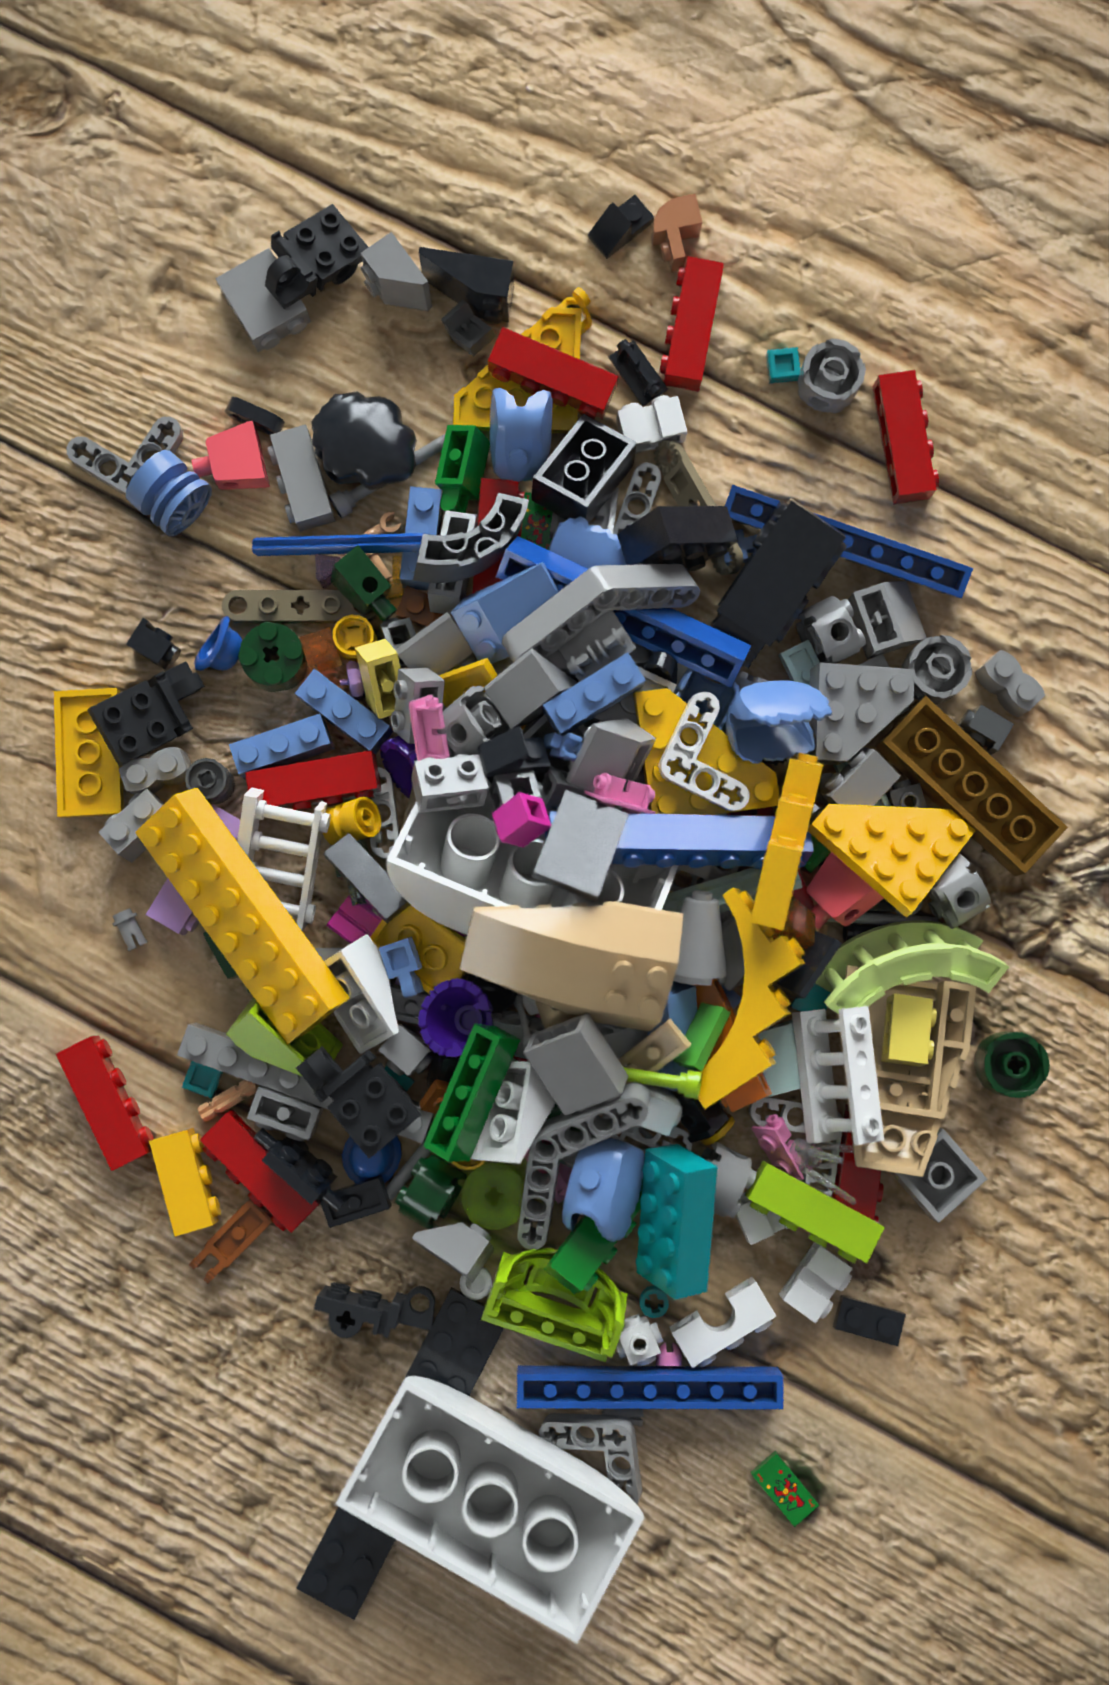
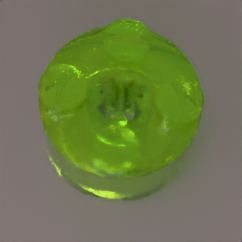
(481, 1208)

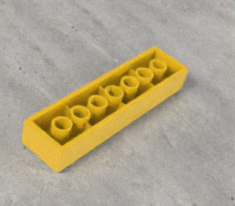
(242, 914)

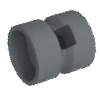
(211, 779)

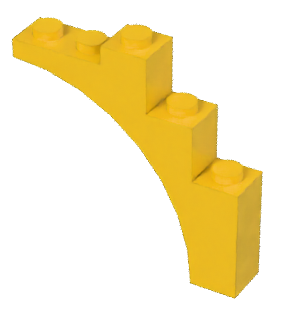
(787, 842)
(761, 1006)

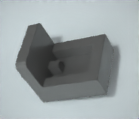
(467, 329)

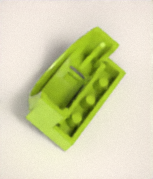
(586, 1331)

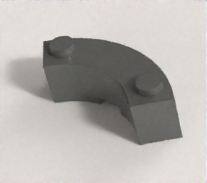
(468, 554)

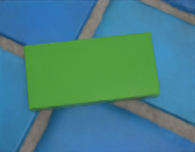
(703, 1036)

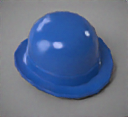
(220, 648)
(361, 1168)

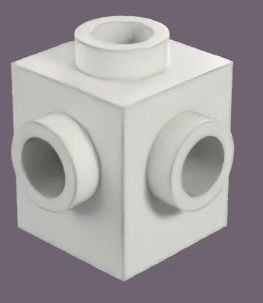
(635, 1328)

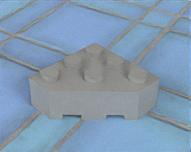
(861, 706)

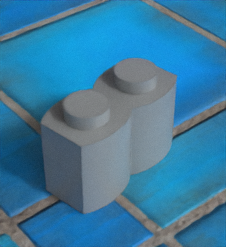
(1005, 678)
(162, 768)

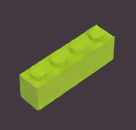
(815, 1212)

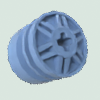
(168, 492)

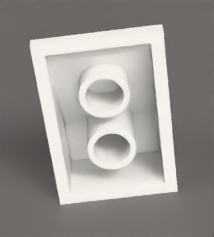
(370, 1010)
(515, 1116)

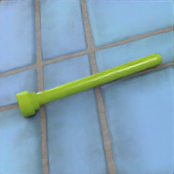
(686, 1083)

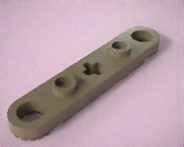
(687, 490)
(277, 606)

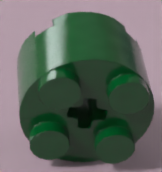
(263, 642)
(1019, 1080)
(430, 1192)

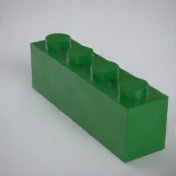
(471, 1093)
(583, 1253)

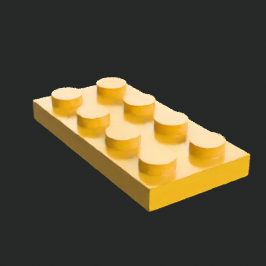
(85, 768)

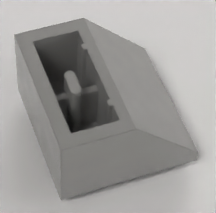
(886, 617)
(610, 748)

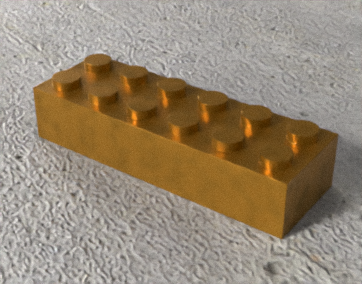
(973, 784)

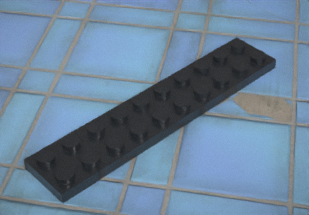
(353, 1549)

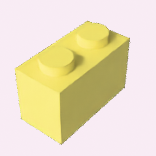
(379, 671)
(908, 1030)

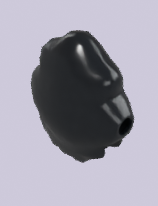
(364, 441)

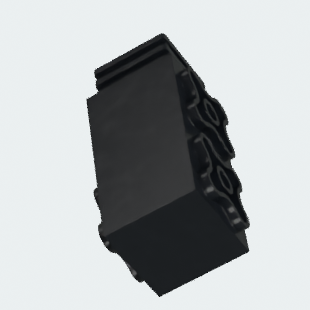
(771, 589)

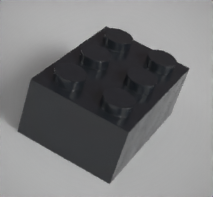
(583, 470)
(678, 536)

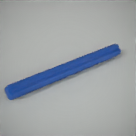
(336, 544)

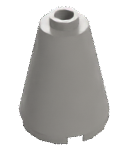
(701, 941)

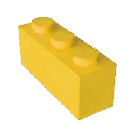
(185, 1181)

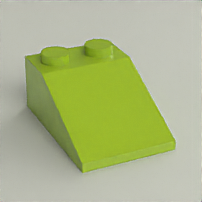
(261, 1040)

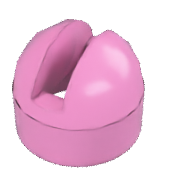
(669, 1358)

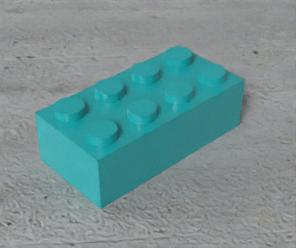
(676, 1220)

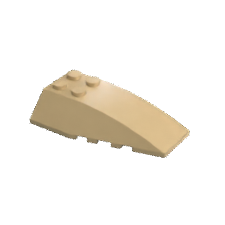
(580, 958)
(912, 1096)

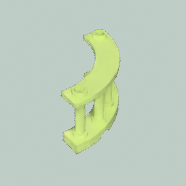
(906, 955)

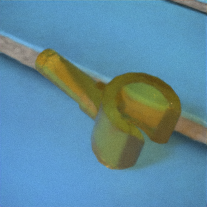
(396, 587)

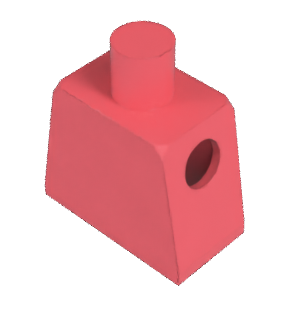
(234, 459)
(840, 893)

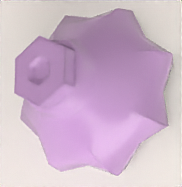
(353, 680)

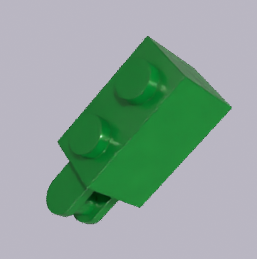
(461, 466)

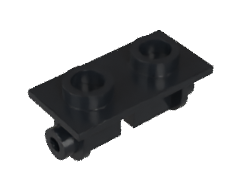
(637, 372)

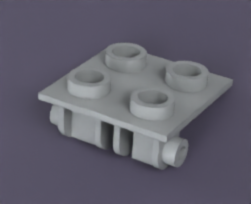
(597, 646)

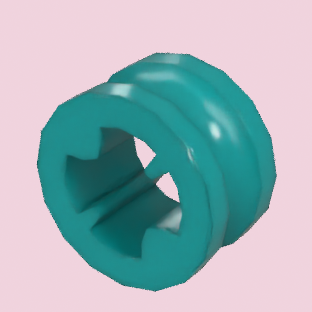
(646, 1308)

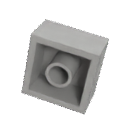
(946, 1181)

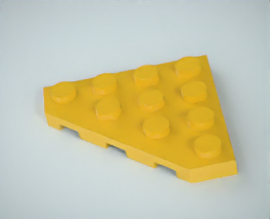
(557, 329)
(659, 714)
(893, 848)

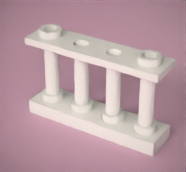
(251, 839)
(817, 1080)

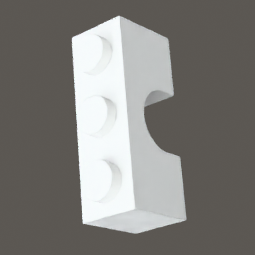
(702, 1341)

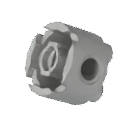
(831, 376)
(830, 630)
(940, 668)
(472, 721)
(958, 894)
(733, 1177)

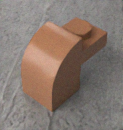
(675, 222)

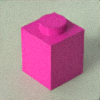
(521, 820)

